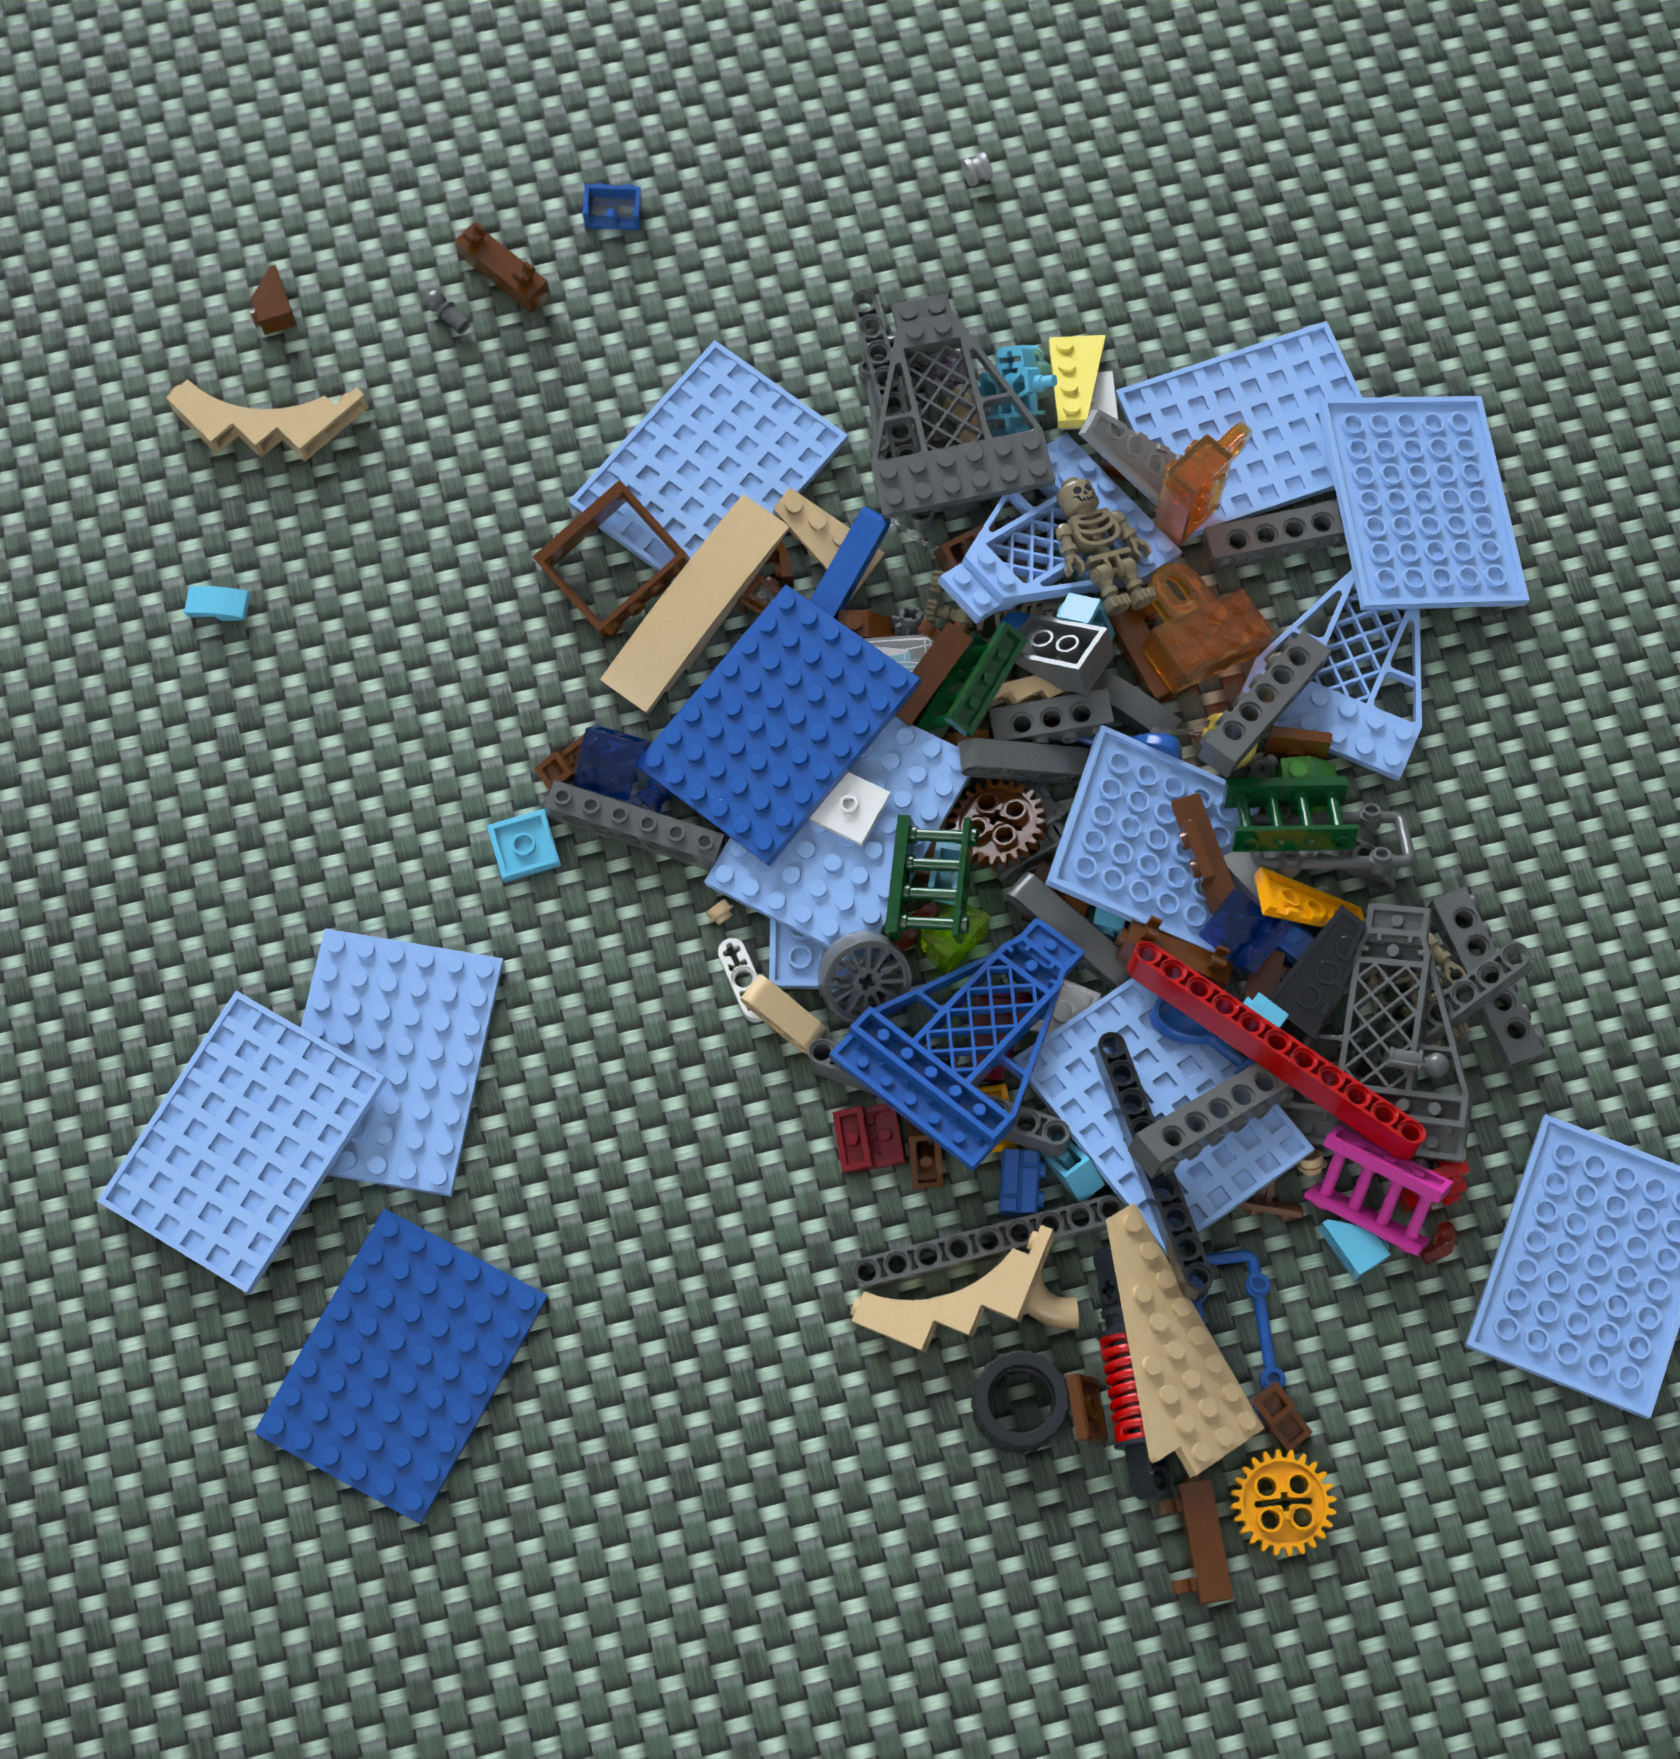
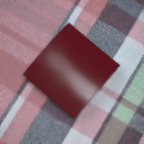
(869, 1138)

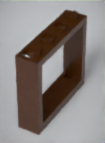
(585, 525)

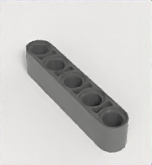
(1022, 761)
(1038, 900)

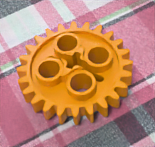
(1286, 1532)

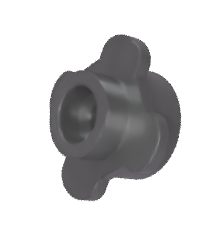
(1268, 762)

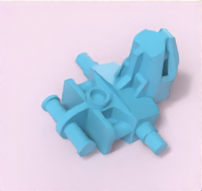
(1025, 377)

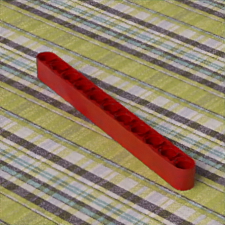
(1276, 1051)

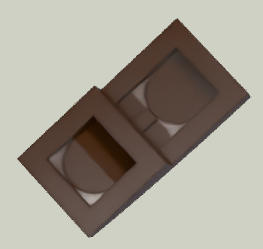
(560, 765)
(1281, 1417)

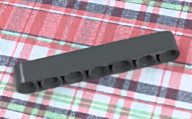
(1457, 1010)

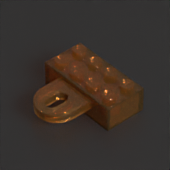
(1197, 482)
(1201, 632)

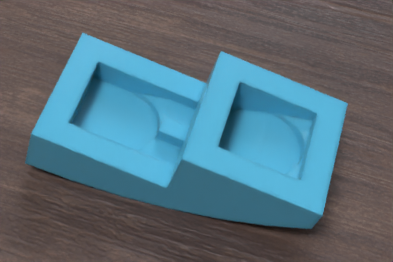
(221, 602)

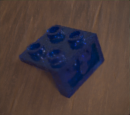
(609, 761)
(1245, 931)

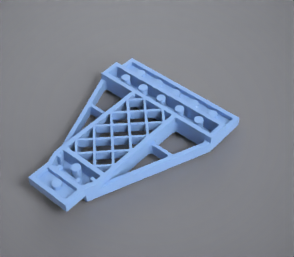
(989, 585)
(1357, 728)

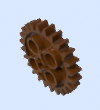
(999, 824)

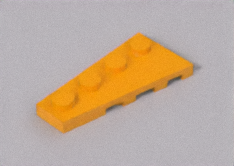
(1297, 902)

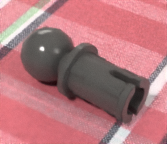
(436, 302)
(1435, 1064)

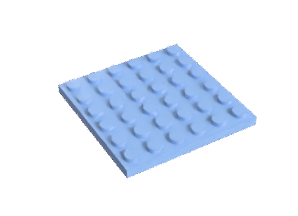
(1124, 838)

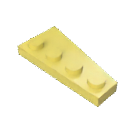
(1076, 365)

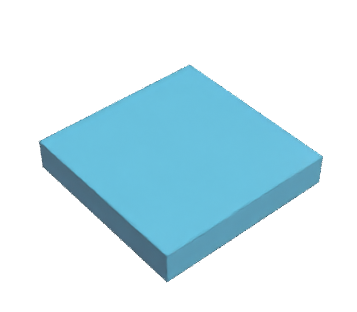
(523, 845)

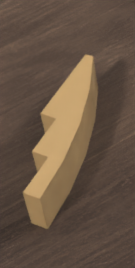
(1026, 690)

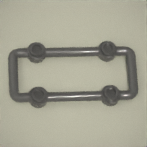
(934, 417)
(1368, 818)

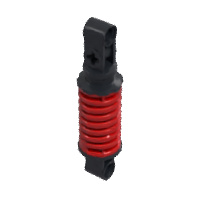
(1145, 1478)

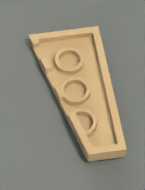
(817, 530)

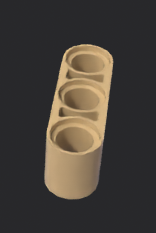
(782, 1013)

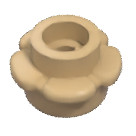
(720, 912)
(1312, 1164)

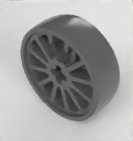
(836, 959)

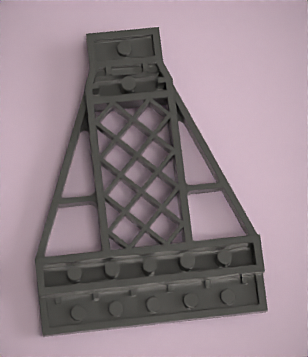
(963, 471)
(1395, 942)

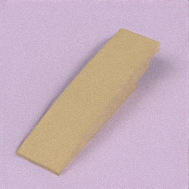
(695, 604)

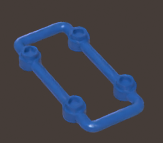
(1256, 1287)

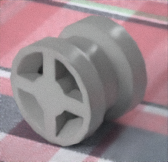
(977, 169)

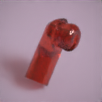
(1443, 1243)

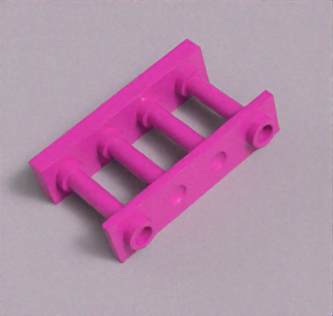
(1401, 1174)

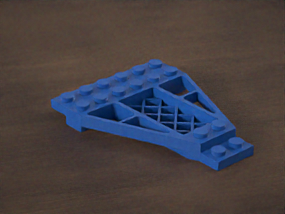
(926, 1088)

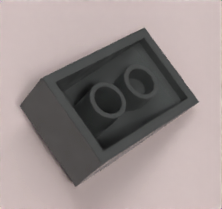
(1065, 652)

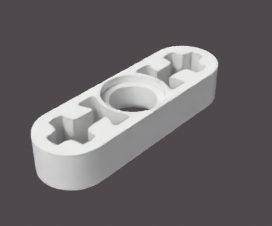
(727, 963)

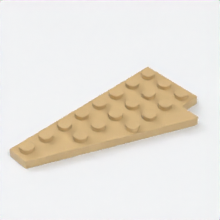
(1179, 1373)

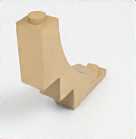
(301, 427)
(1002, 1290)

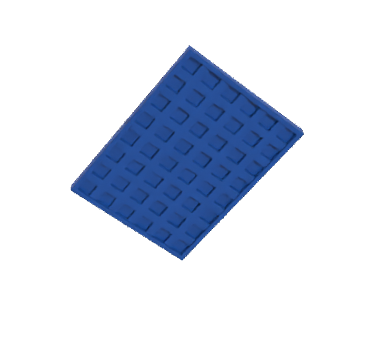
(778, 724)
(402, 1366)

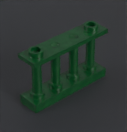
(972, 683)
(1289, 792)
(905, 863)

